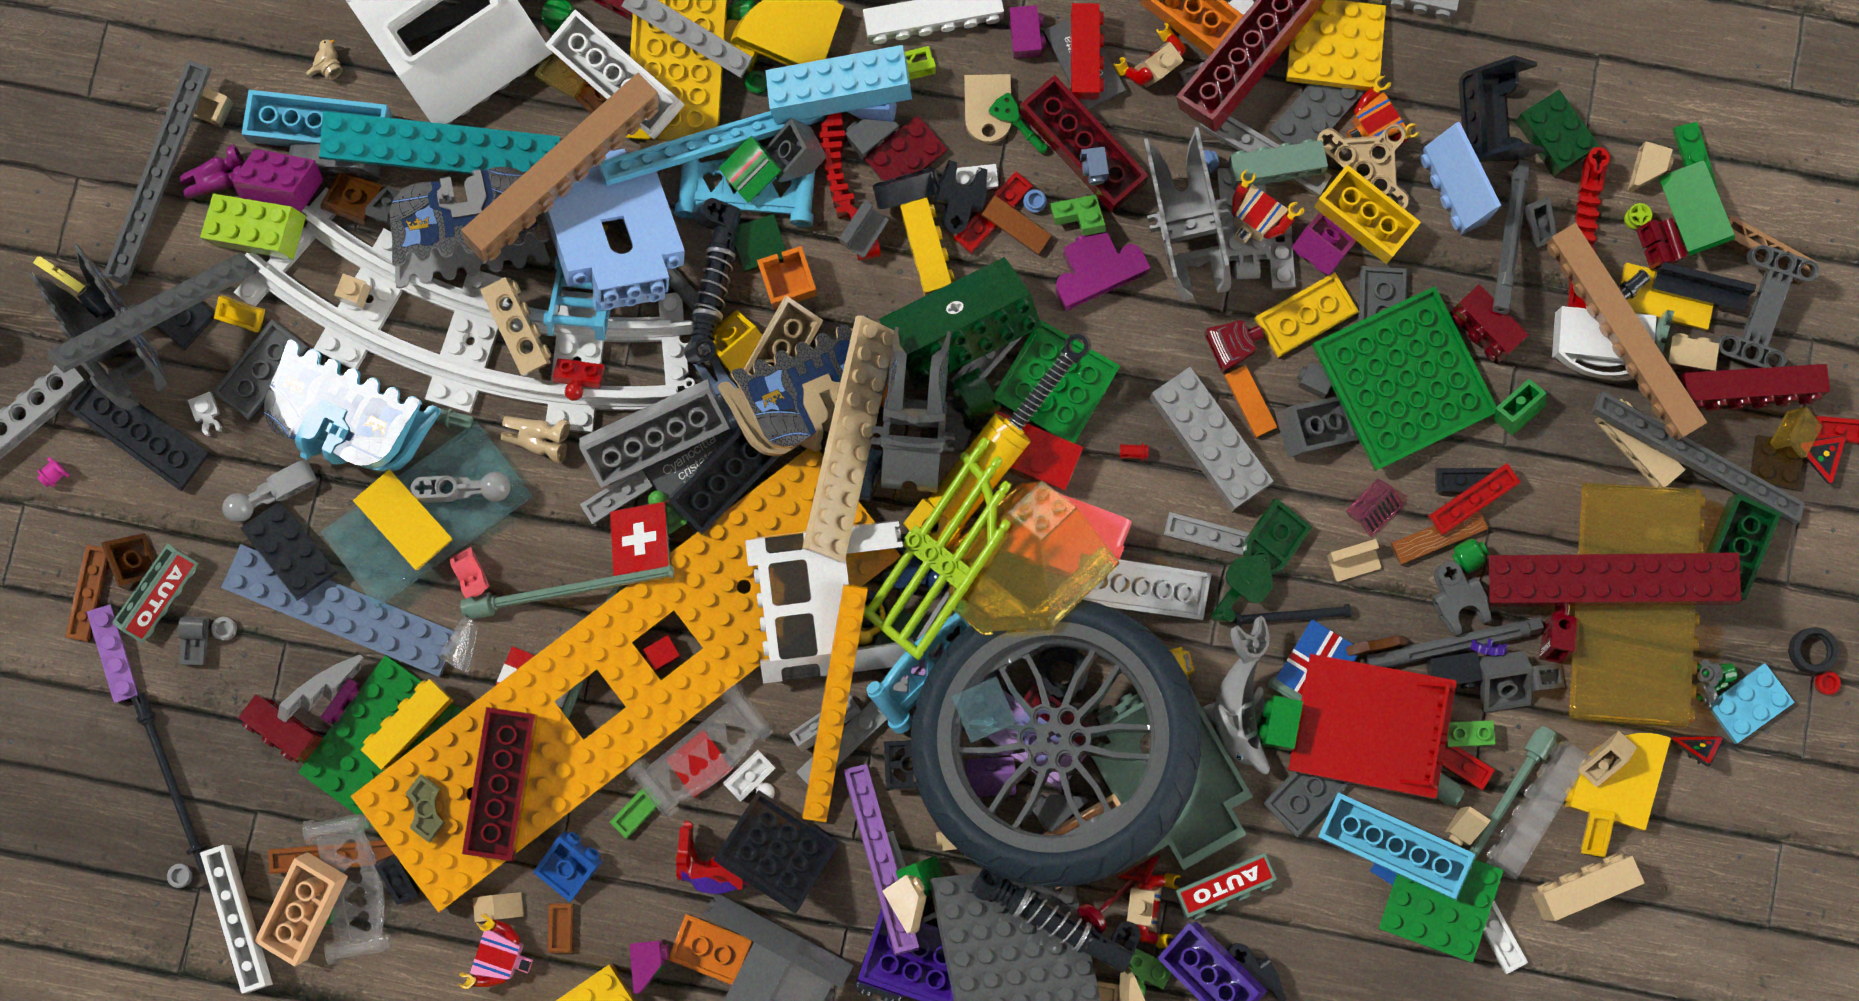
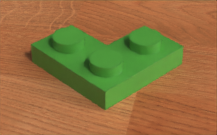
(1082, 209)

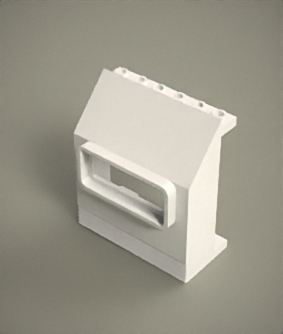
(462, 64)

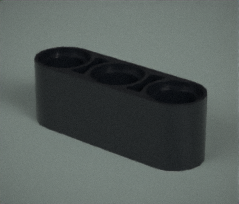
(906, 188)

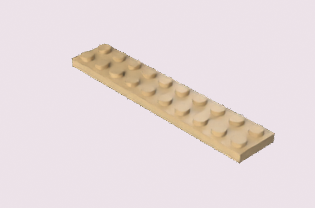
(849, 440)

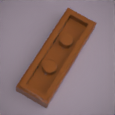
(1016, 225)

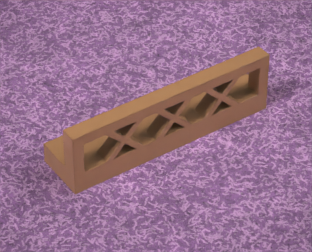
(1743, 244)

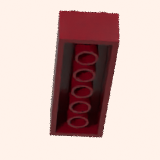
(1071, 128)
(1757, 386)
(500, 784)

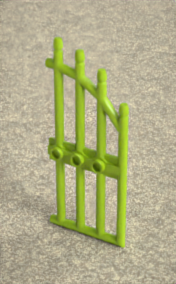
(939, 558)

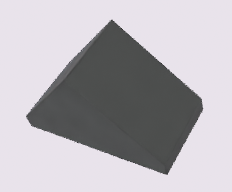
(1547, 677)

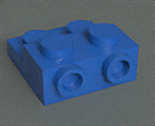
(568, 865)

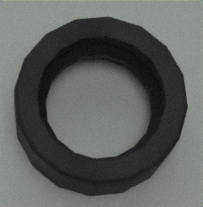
(1831, 647)

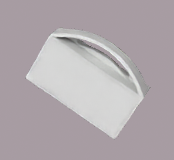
(1580, 339)

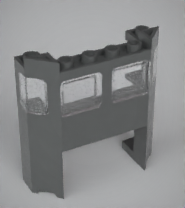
(780, 961)

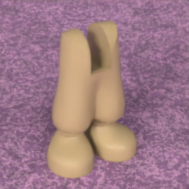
(533, 436)

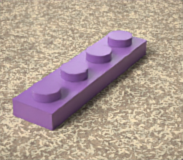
(112, 654)

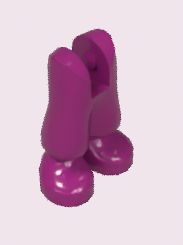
(213, 174)

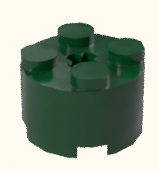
(976, 395)

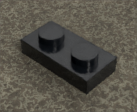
(397, 879)

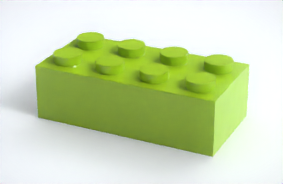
(253, 226)

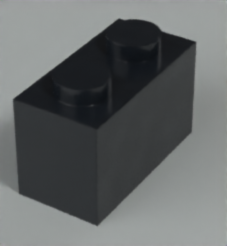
(1461, 667)

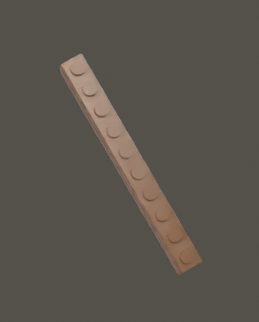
(1626, 332)

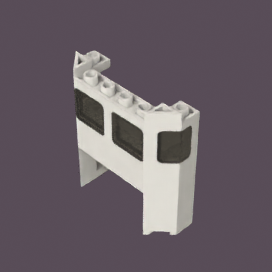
(803, 602)

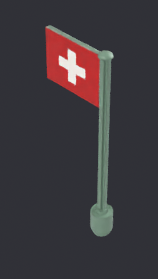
(638, 556)

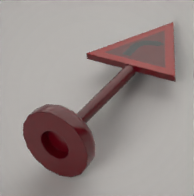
(1137, 874)

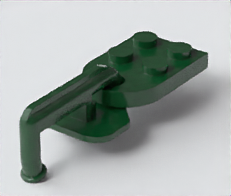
(1277, 539)

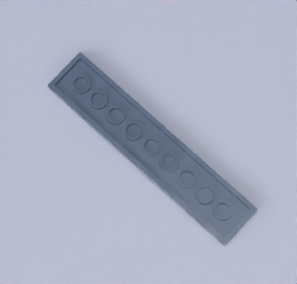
(343, 613)

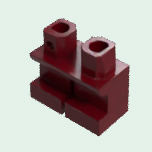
(1661, 242)

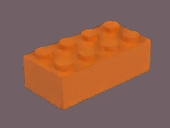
(1199, 21)

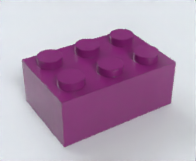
(278, 179)

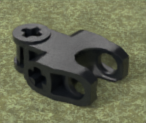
(960, 199)
(1261, 970)

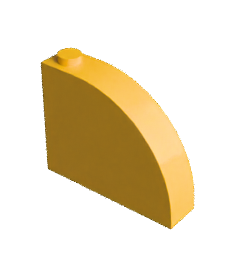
(789, 29)
(1630, 788)

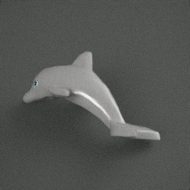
(1236, 705)

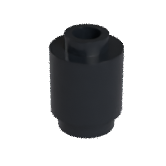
(93, 300)

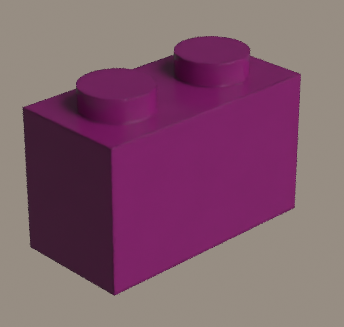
(1026, 32)

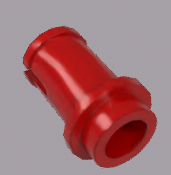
(1134, 451)

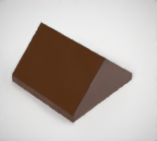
(129, 559)

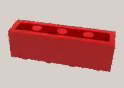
(1086, 50)

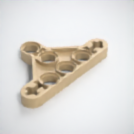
(1362, 153)

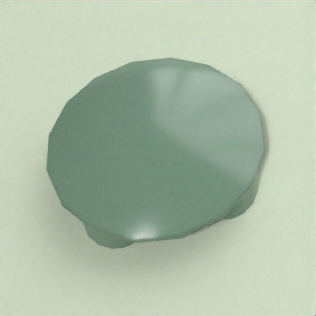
(1662, 329)

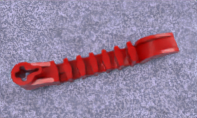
(1587, 204)

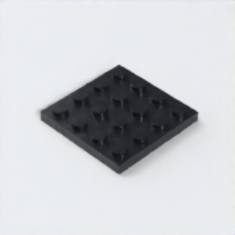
(776, 851)

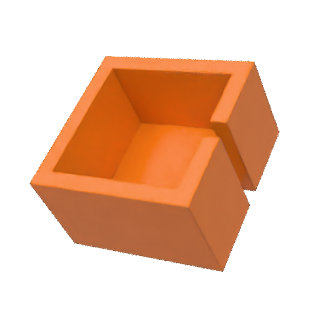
(788, 278)

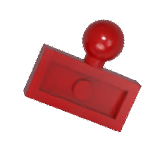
(577, 375)

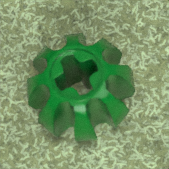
(555, 13)

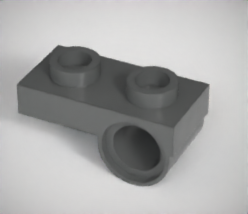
(194, 640)

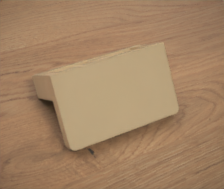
(1354, 560)

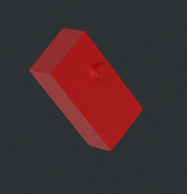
(1046, 458)

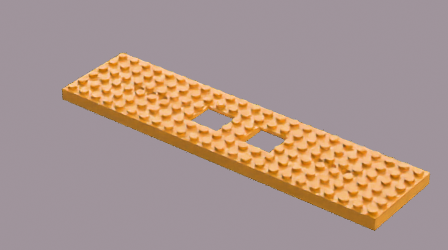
(562, 763)

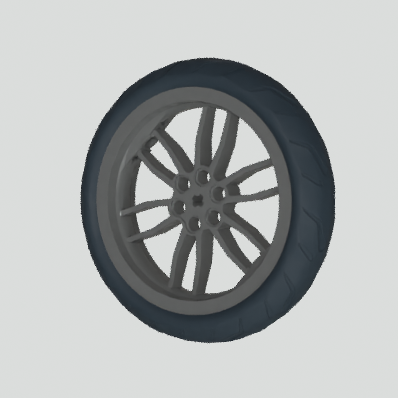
(1105, 841)

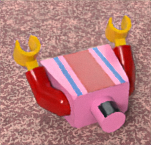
(496, 956)

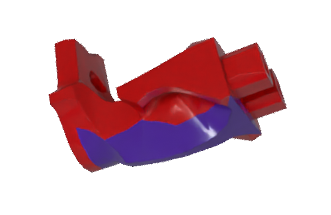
(703, 875)

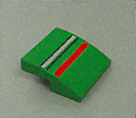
(750, 169)

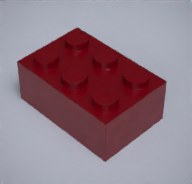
(1491, 330)
(292, 736)

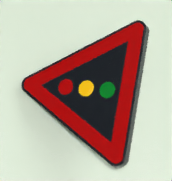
(1825, 456)
(1699, 747)

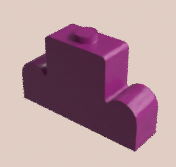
(1097, 269)

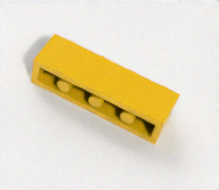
(925, 245)
(407, 724)

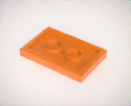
(710, 949)

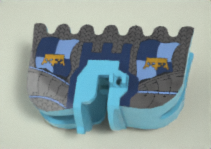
(341, 415)

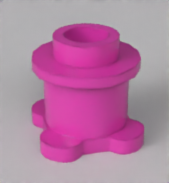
(51, 473)

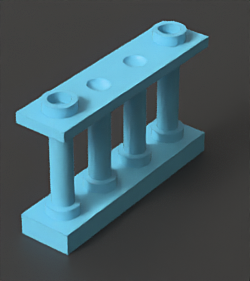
(597, 323)

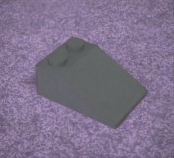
(1314, 426)

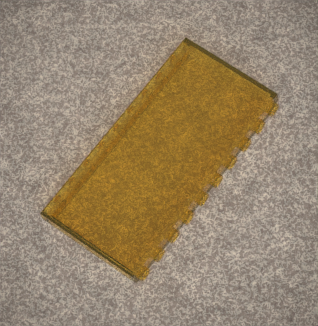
(1636, 659)

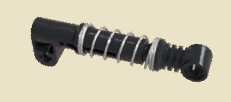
(719, 258)
(1080, 935)

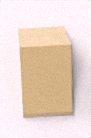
(498, 906)

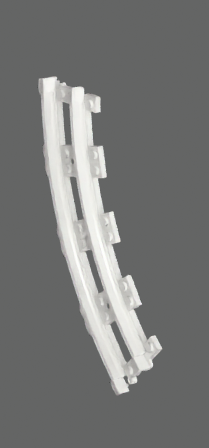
(460, 367)

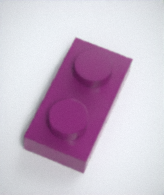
(336, 707)

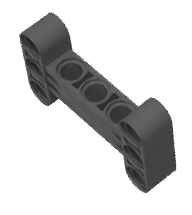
(1767, 306)

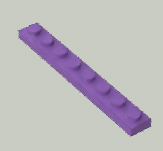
(877, 851)

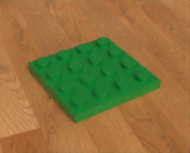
(1076, 395)
(1439, 921)

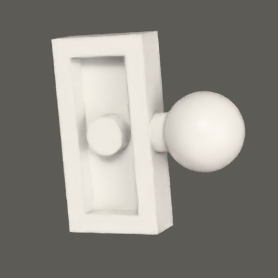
(750, 776)

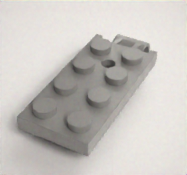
(1248, 254)

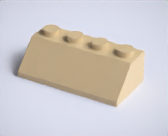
(786, 329)

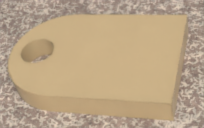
(979, 96)

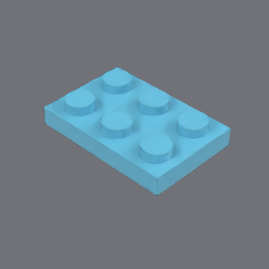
(1750, 703)

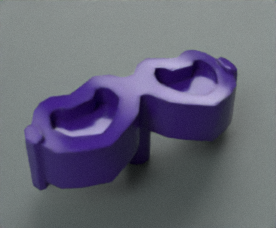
(1495, 649)

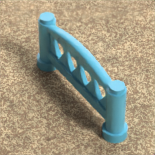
(795, 201)
(896, 703)

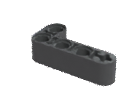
(311, 151)

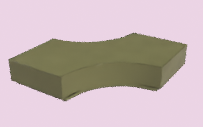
(426, 818)

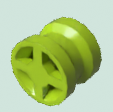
(1641, 212)

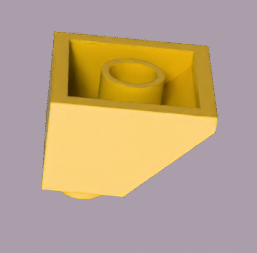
(736, 341)

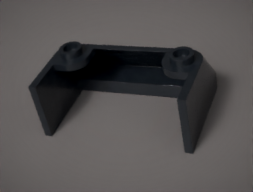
(1484, 109)

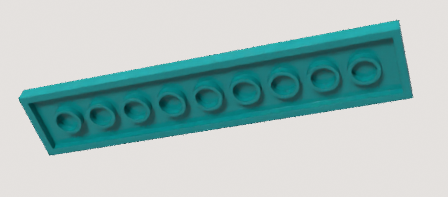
(428, 144)

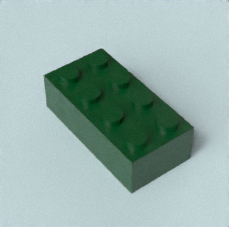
(1747, 530)

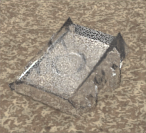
(460, 646)

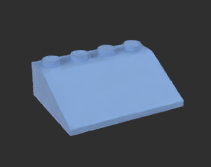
(1460, 179)

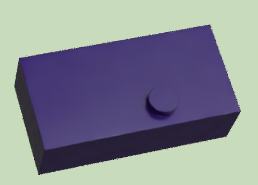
(1208, 967)

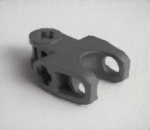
(1458, 593)

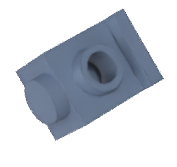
(1094, 165)

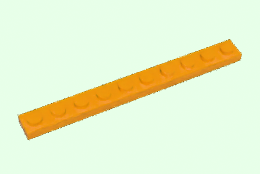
(834, 702)

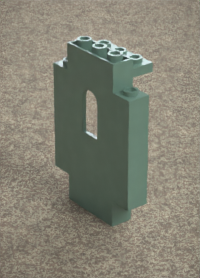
(1208, 816)

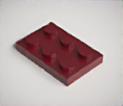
(906, 151)

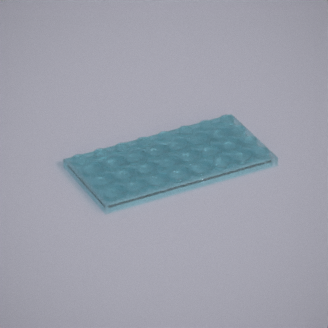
(378, 564)

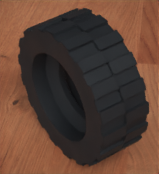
(1052, 656)

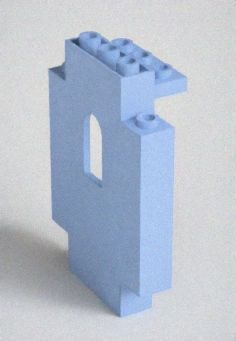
(584, 249)

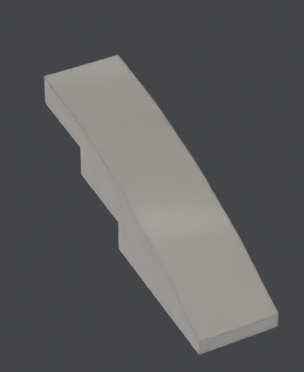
(323, 684)

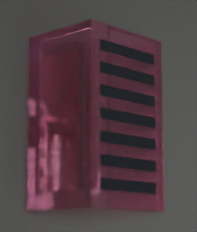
(1375, 506)

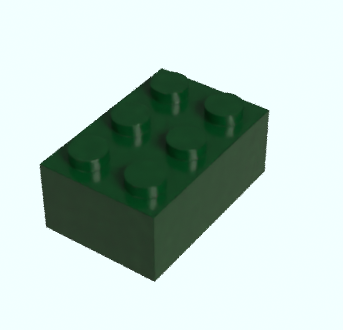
(1557, 129)

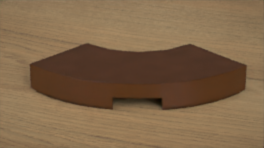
(1376, 645)

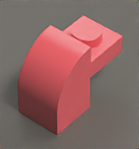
(469, 573)

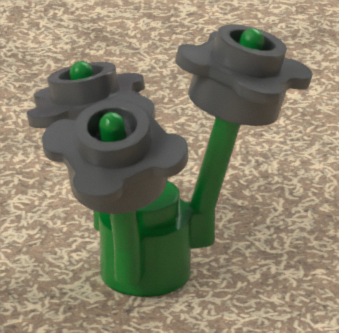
(1717, 678)

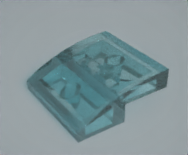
(983, 709)

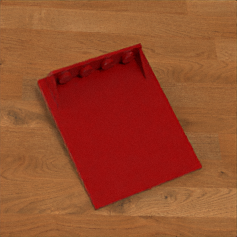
(1373, 726)

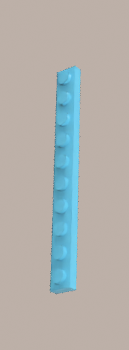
(692, 147)

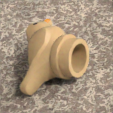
(326, 61)

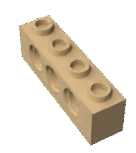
(494, 296)

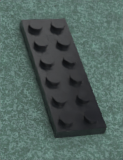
(141, 436)

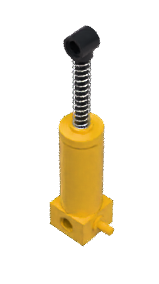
(1006, 441)

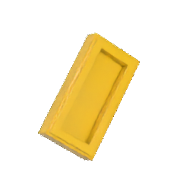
(239, 313)
(1597, 832)

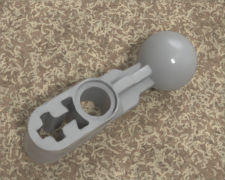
(493, 486)
(277, 488)

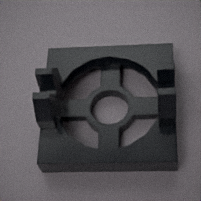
(892, 782)

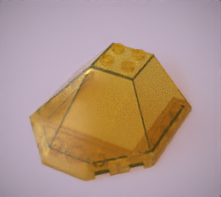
(1039, 566)

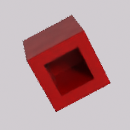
(661, 653)

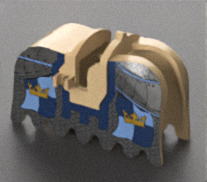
(793, 398)

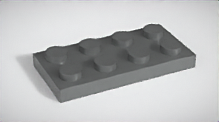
(1314, 111)

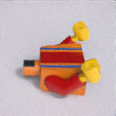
(1376, 113)

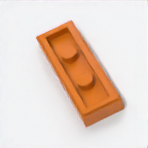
(1250, 401)

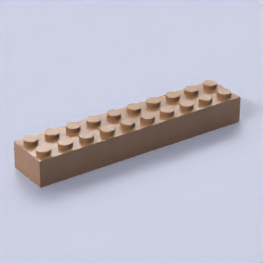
(561, 168)

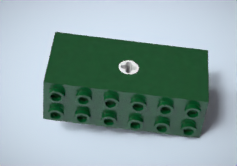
(978, 309)

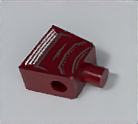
(1232, 343)
(1558, 636)

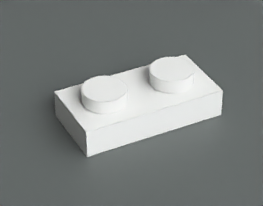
(967, 174)

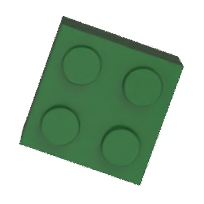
(1280, 723)

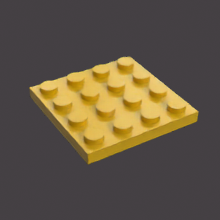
(1339, 46)

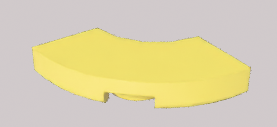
(58, 274)

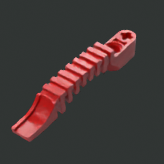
(831, 143)

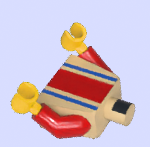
(1158, 63)
(1258, 213)
(1145, 907)

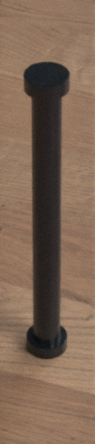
(1295, 615)

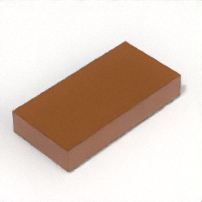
(560, 928)

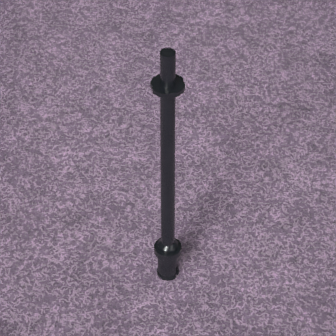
(147, 718)

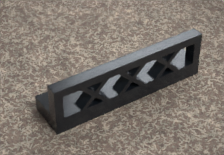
(1702, 287)

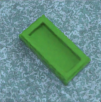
(633, 814)

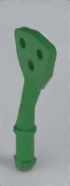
(1013, 117)

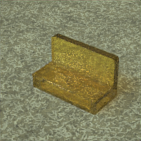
(1797, 430)

